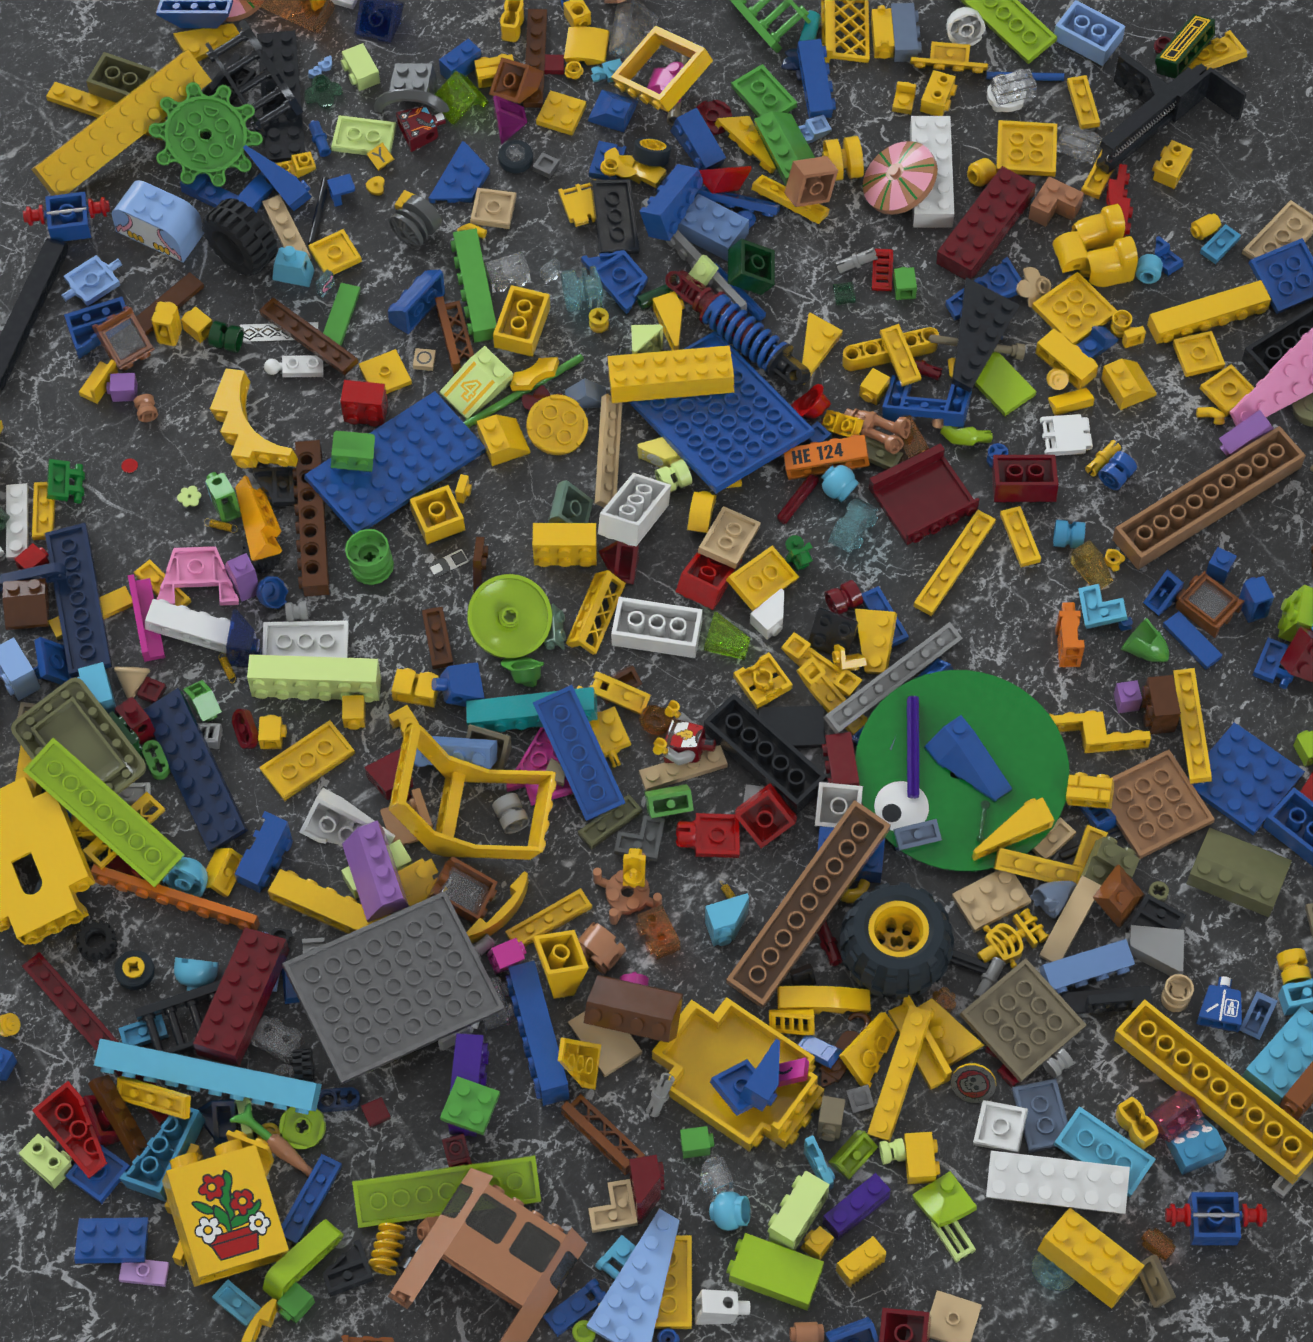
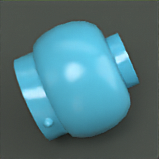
(839, 482)
(730, 1210)

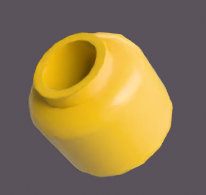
(981, 172)

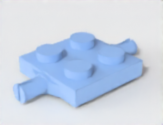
(91, 280)

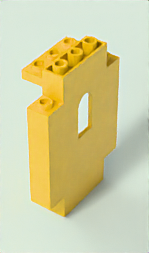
(43, 829)
(719, 1041)

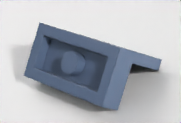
(917, 834)

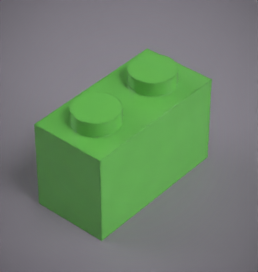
(669, 801)

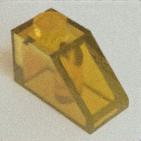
(1091, 565)

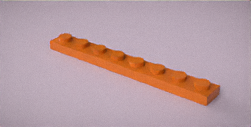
(182, 900)

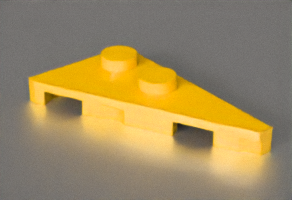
(748, 139)
(818, 341)

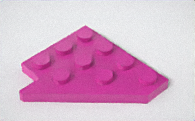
(537, 759)

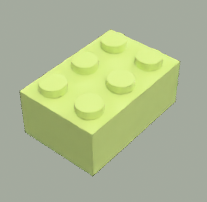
(798, 1211)

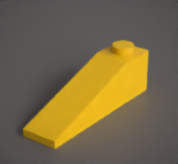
(1026, 822)

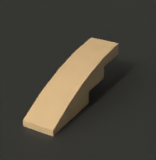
(1070, 920)

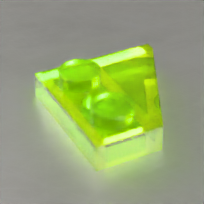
(726, 638)

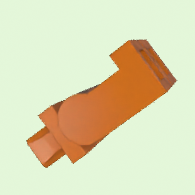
(1069, 647)

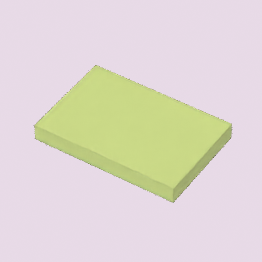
(362, 135)

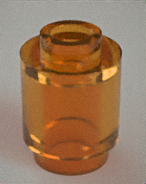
(1158, 1243)

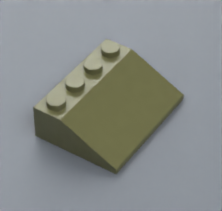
(1239, 872)

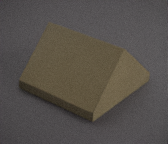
(503, 743)

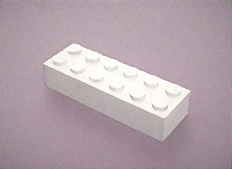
(938, 206)
(1058, 1182)

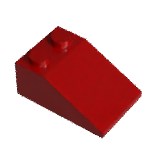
(704, 580)

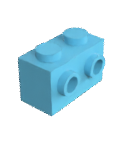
(1295, 995)

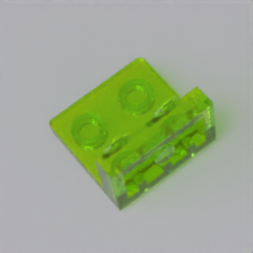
(459, 95)

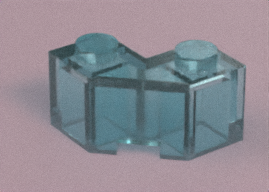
(849, 529)

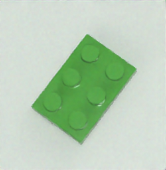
(763, 92)

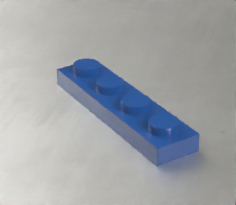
(310, 1198)

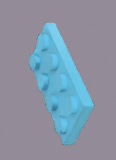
(1093, 1141)

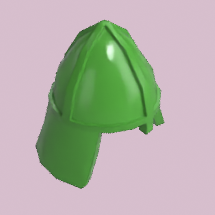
(1147, 643)

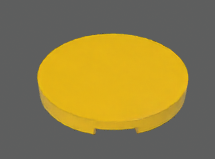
(557, 425)

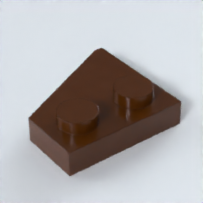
(479, 561)

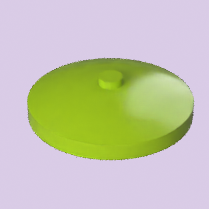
(509, 616)

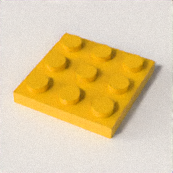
(1027, 147)
(1074, 308)

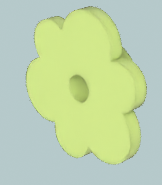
(186, 493)

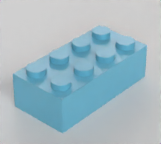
(1283, 1058)

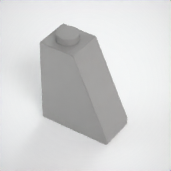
(1158, 947)

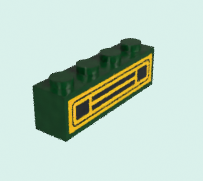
(1185, 46)

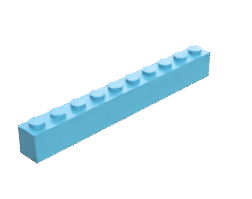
(208, 1075)

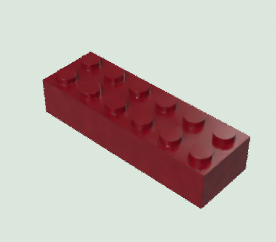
(985, 224)
(241, 997)

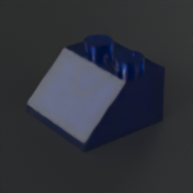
(379, 19)
(241, 641)

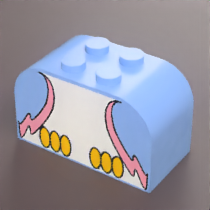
(158, 220)

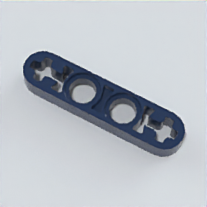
(51, 572)

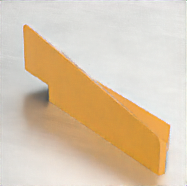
(258, 521)

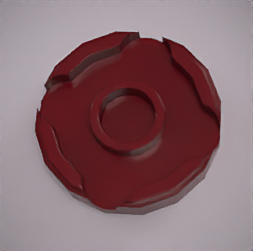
(711, 111)

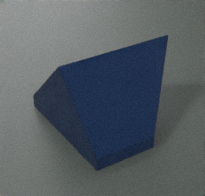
(218, 1116)

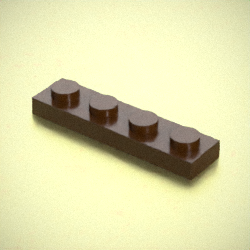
(118, 1115)

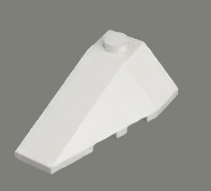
(335, 819)

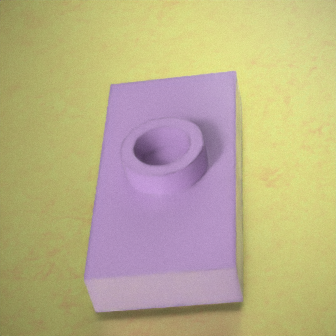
(146, 1273)

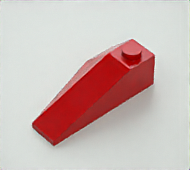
(70, 1124)

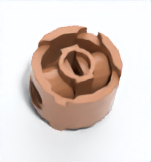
(601, 947)

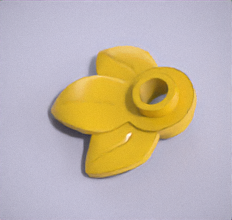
(617, 164)

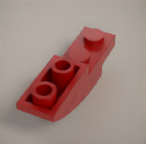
(1118, 195)

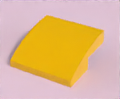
(586, 45)

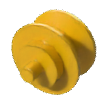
(1057, 379)
(9, 1024)

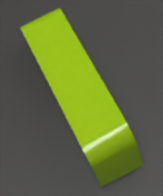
(301, 1259)

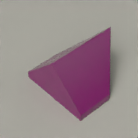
(509, 117)

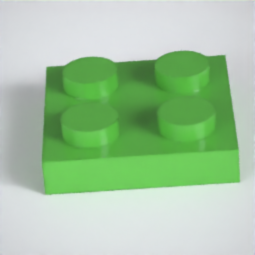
(470, 1105)

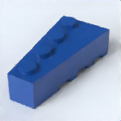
(671, 202)

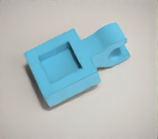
(605, 71)

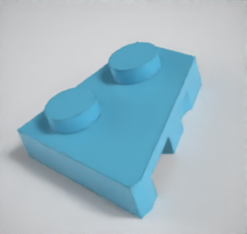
(816, 1160)

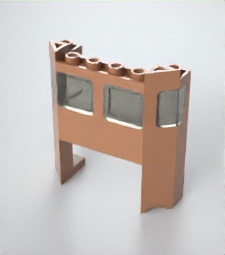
(497, 1247)

